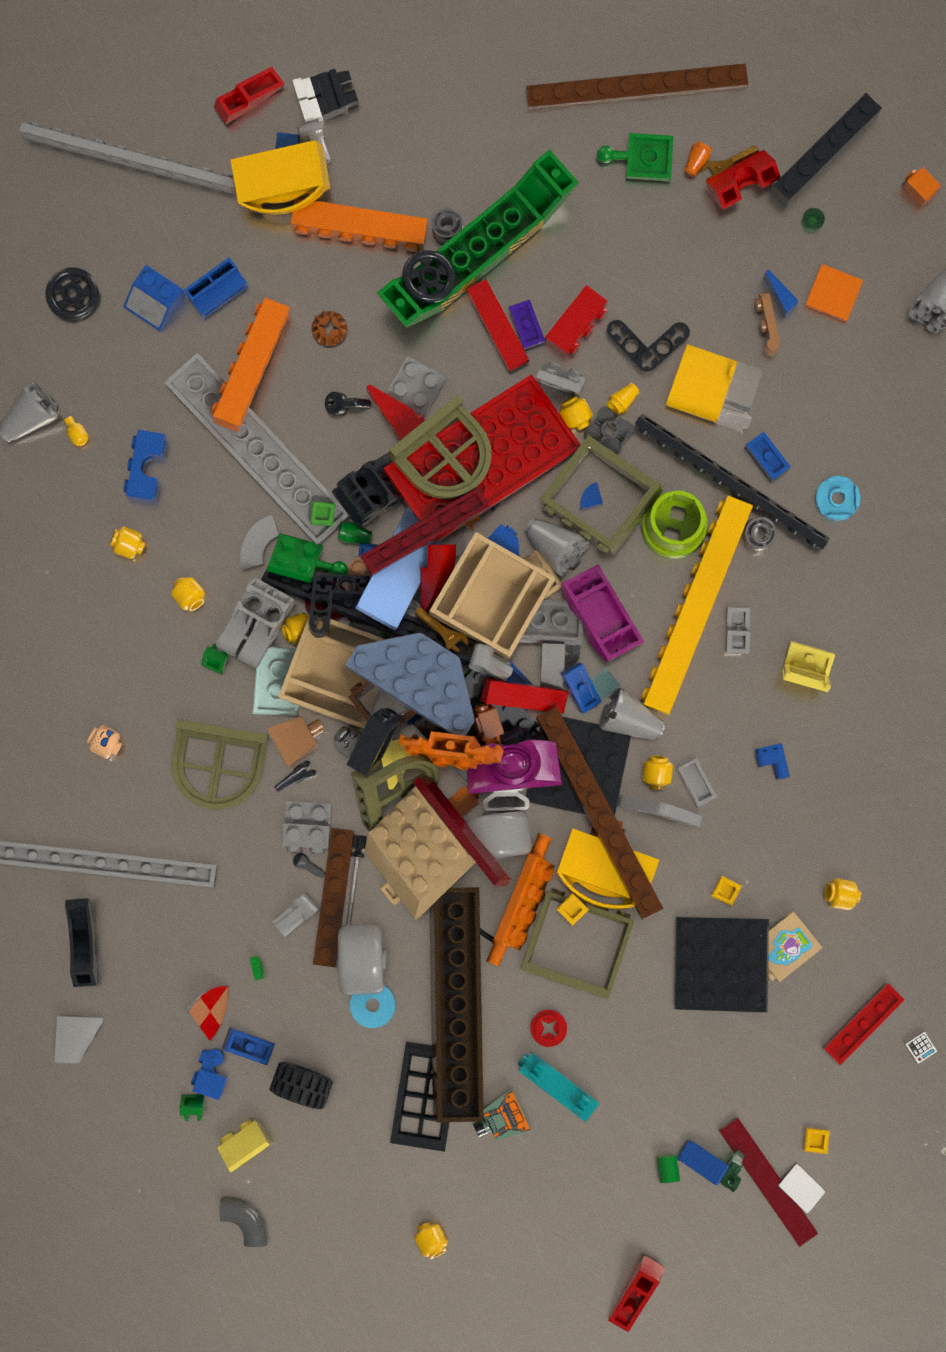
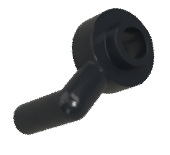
(343, 402)

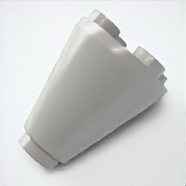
(930, 305)
(28, 413)
(556, 545)

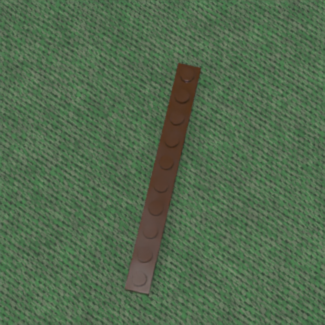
(637, 86)
(600, 814)

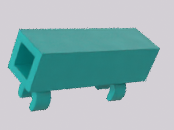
(557, 1086)

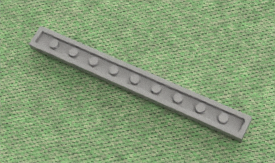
(134, 159)
(107, 864)

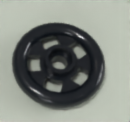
(74, 275)
(420, 292)

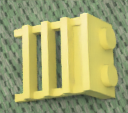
(808, 666)

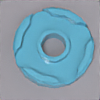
(840, 485)
(377, 1018)

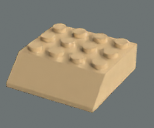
(492, 595)
(319, 676)
(417, 853)

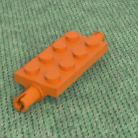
(523, 902)

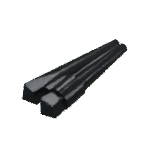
(296, 776)

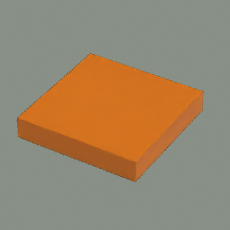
(834, 293)

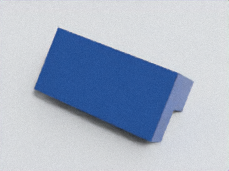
(216, 287)

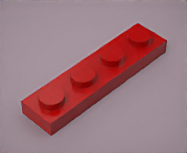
(864, 1023)

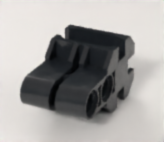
(367, 492)

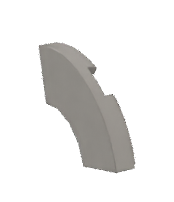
(256, 542)

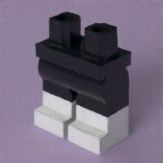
(323, 96)

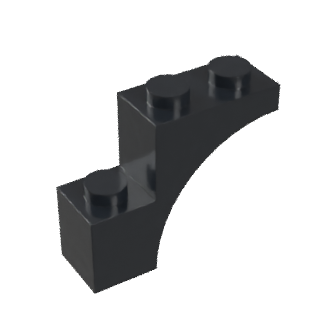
(82, 942)

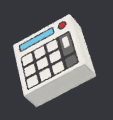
(920, 1047)

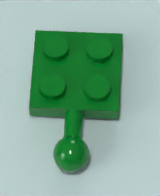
(647, 156)
(300, 559)

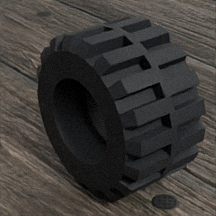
(301, 1085)

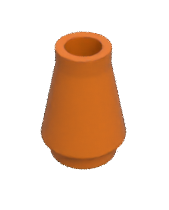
(697, 157)

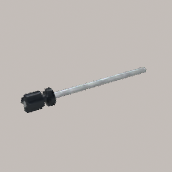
(358, 844)

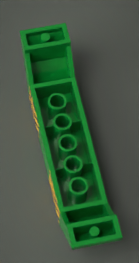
(489, 237)

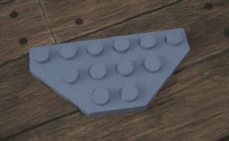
(418, 676)

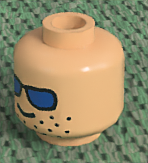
(104, 741)

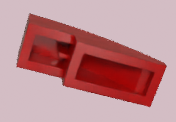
(248, 95)
(434, 577)

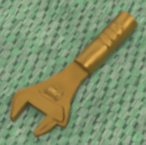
(719, 166)
(449, 636)

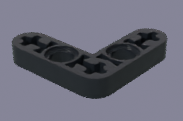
(644, 352)
(327, 596)

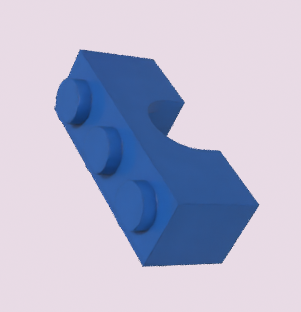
(146, 446)

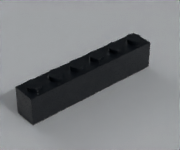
(826, 150)

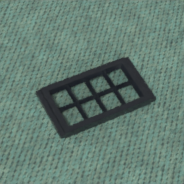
(412, 1139)

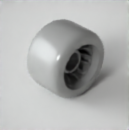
(503, 833)
(361, 959)

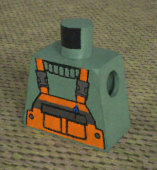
(503, 1117)

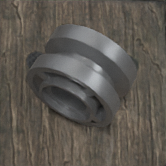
(443, 217)
(769, 537)

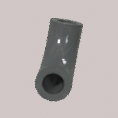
(247, 1219)

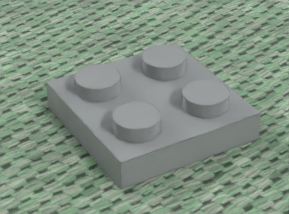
(416, 386)

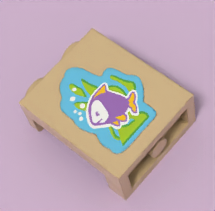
(789, 947)

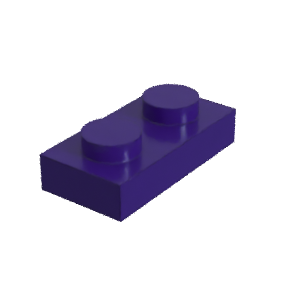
(526, 324)

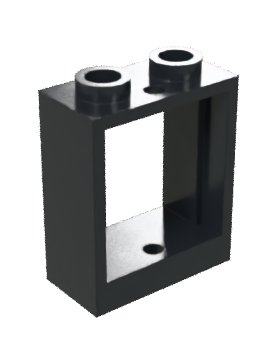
(374, 741)

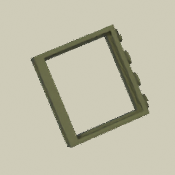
(568, 519)
(620, 917)

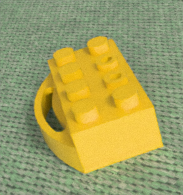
(281, 177)
(589, 865)

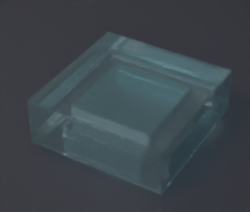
(605, 683)

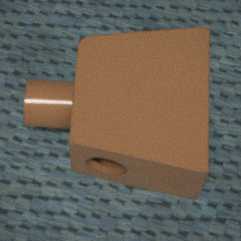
(295, 738)

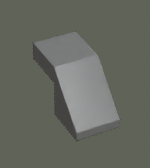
(552, 665)

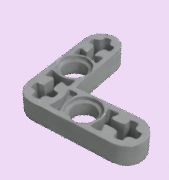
(660, 809)

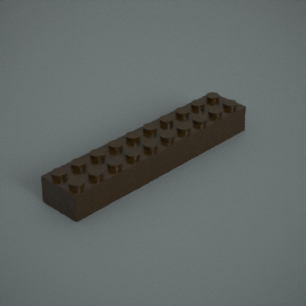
(456, 1007)

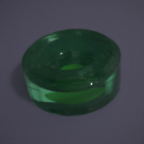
(813, 219)

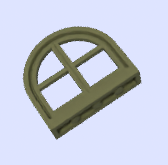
(426, 432)
(222, 736)
(366, 790)

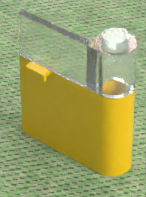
(714, 388)

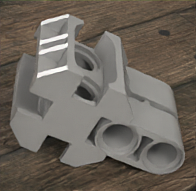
(264, 630)

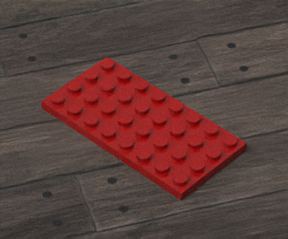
(524, 441)

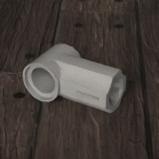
(313, 131)
(485, 661)
(300, 910)

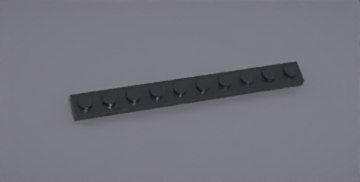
(724, 477)
(346, 607)

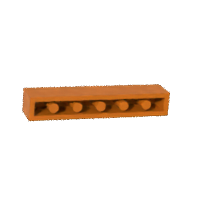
(360, 224)
(251, 364)

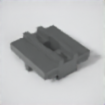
(607, 417)

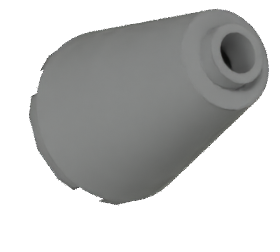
(630, 717)

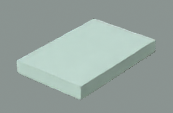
(269, 681)

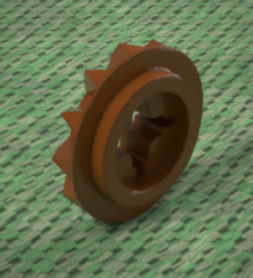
(335, 336)

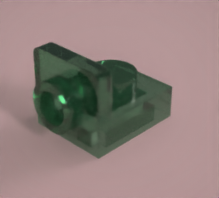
(730, 1178)

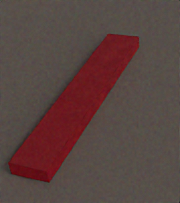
(424, 531)
(462, 831)
(768, 1182)

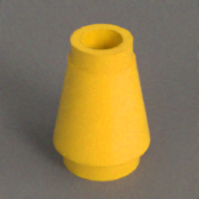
(623, 398)

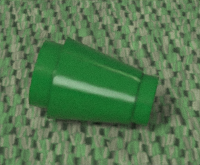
(351, 534)

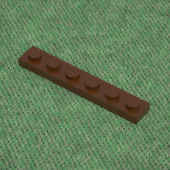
(333, 897)

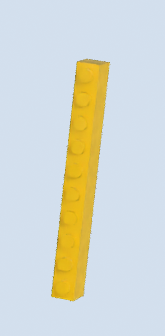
(697, 605)

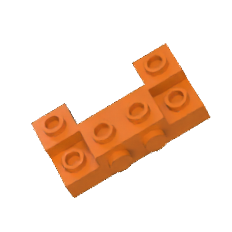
(451, 750)

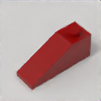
(398, 415)
(637, 1293)

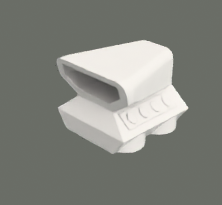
(506, 801)

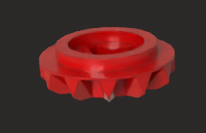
(559, 1028)

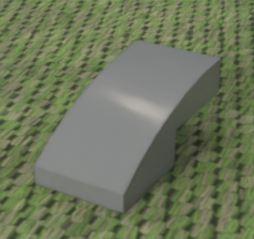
(738, 630)

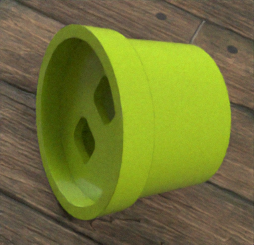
(692, 528)

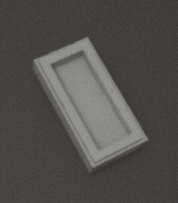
(696, 782)

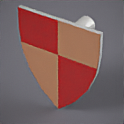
(209, 1010)

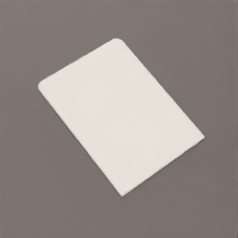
(802, 1188)

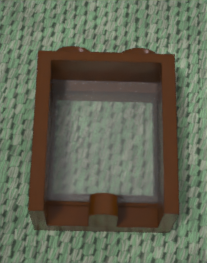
(370, 699)

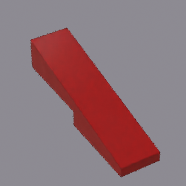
(497, 325)
(523, 696)

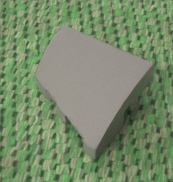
(74, 1037)

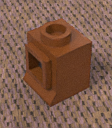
(487, 722)

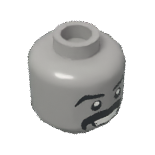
(346, 739)

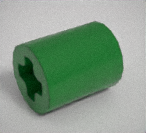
(668, 1169)

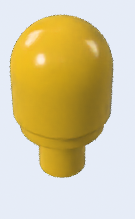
(76, 432)

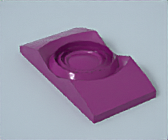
(601, 613)
(522, 766)

